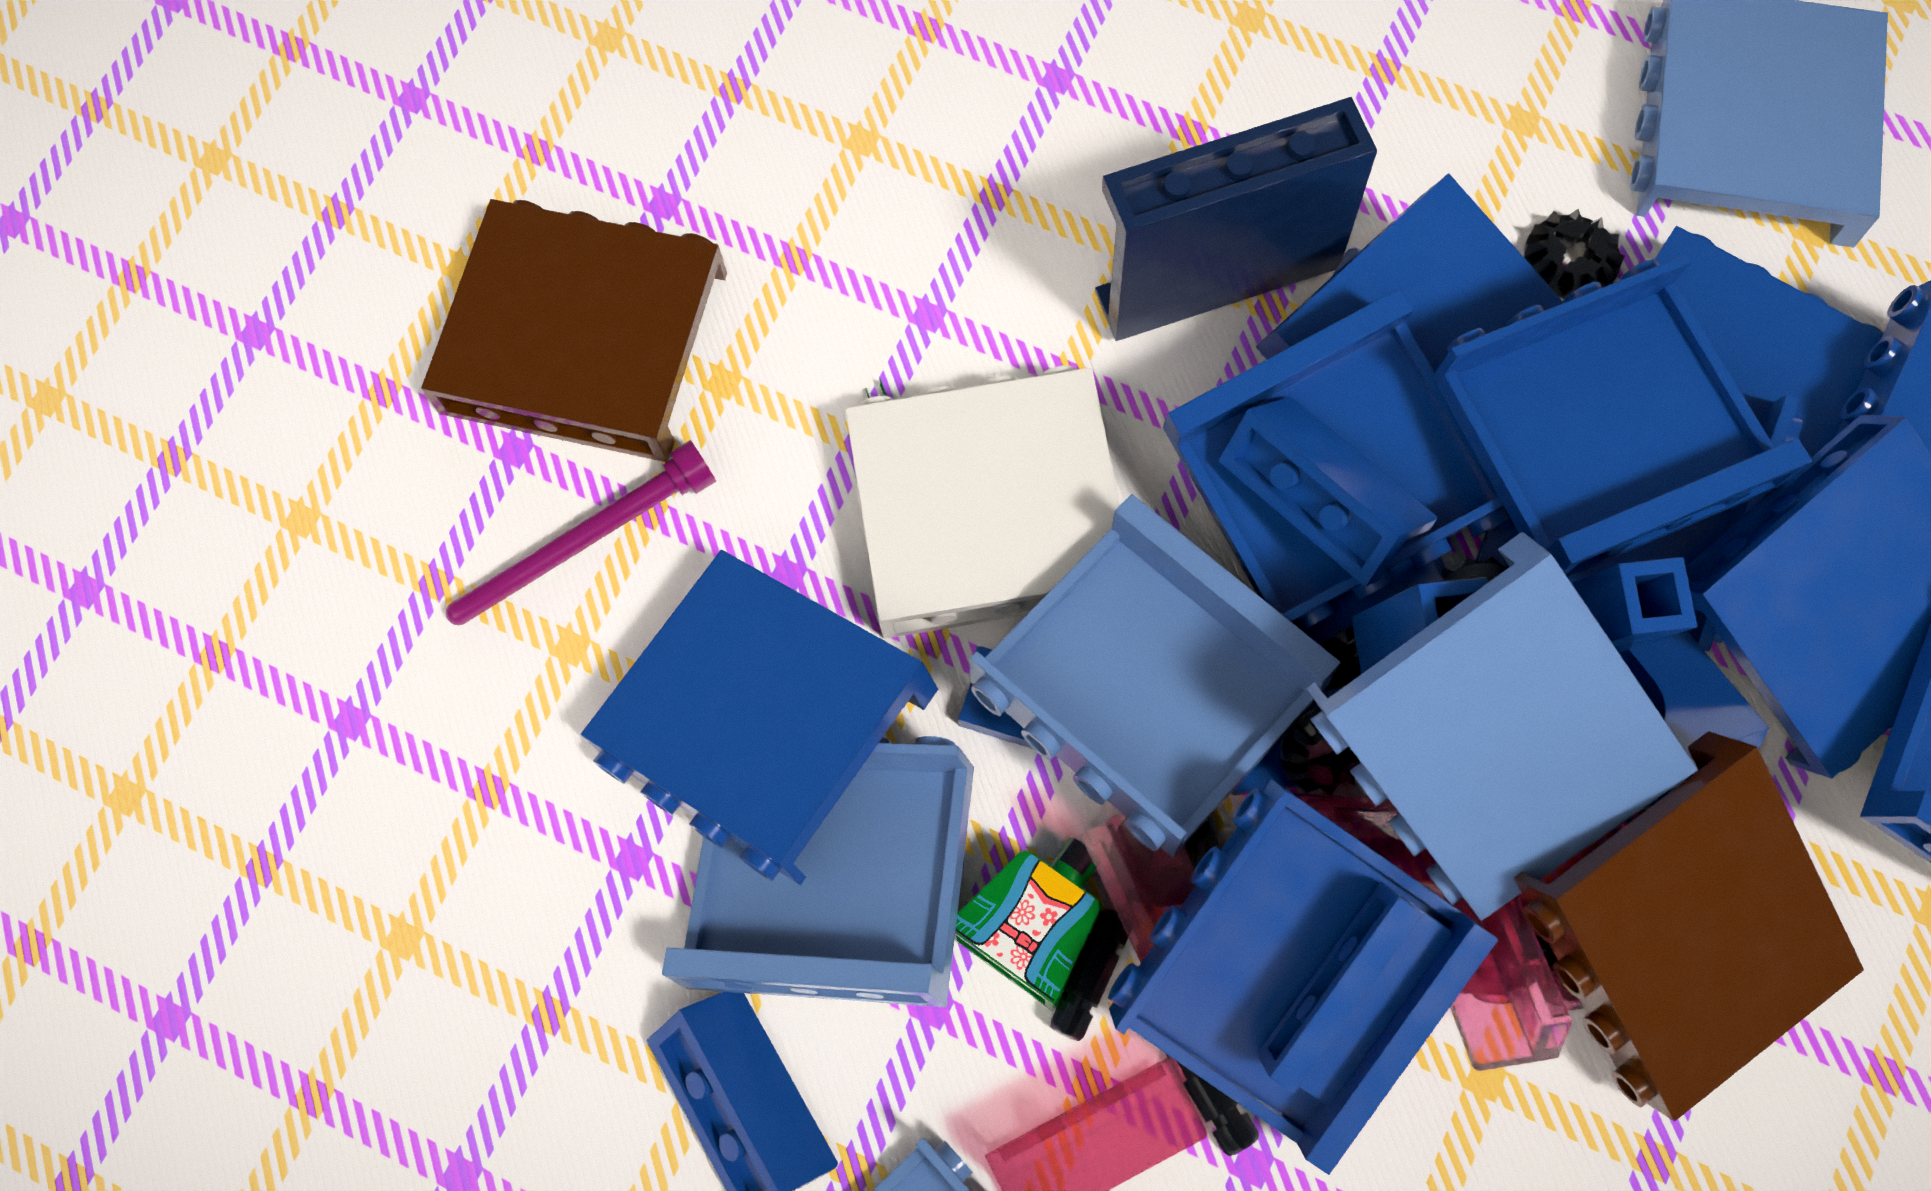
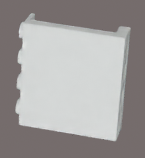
(980, 495)

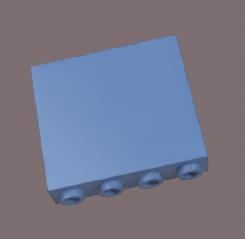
(1765, 110)
(1153, 677)
(1505, 733)
(874, 899)

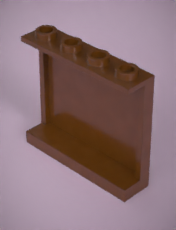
(573, 328)
(1695, 931)

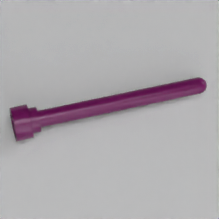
(682, 473)

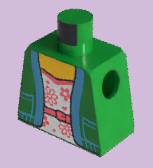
(1033, 920)

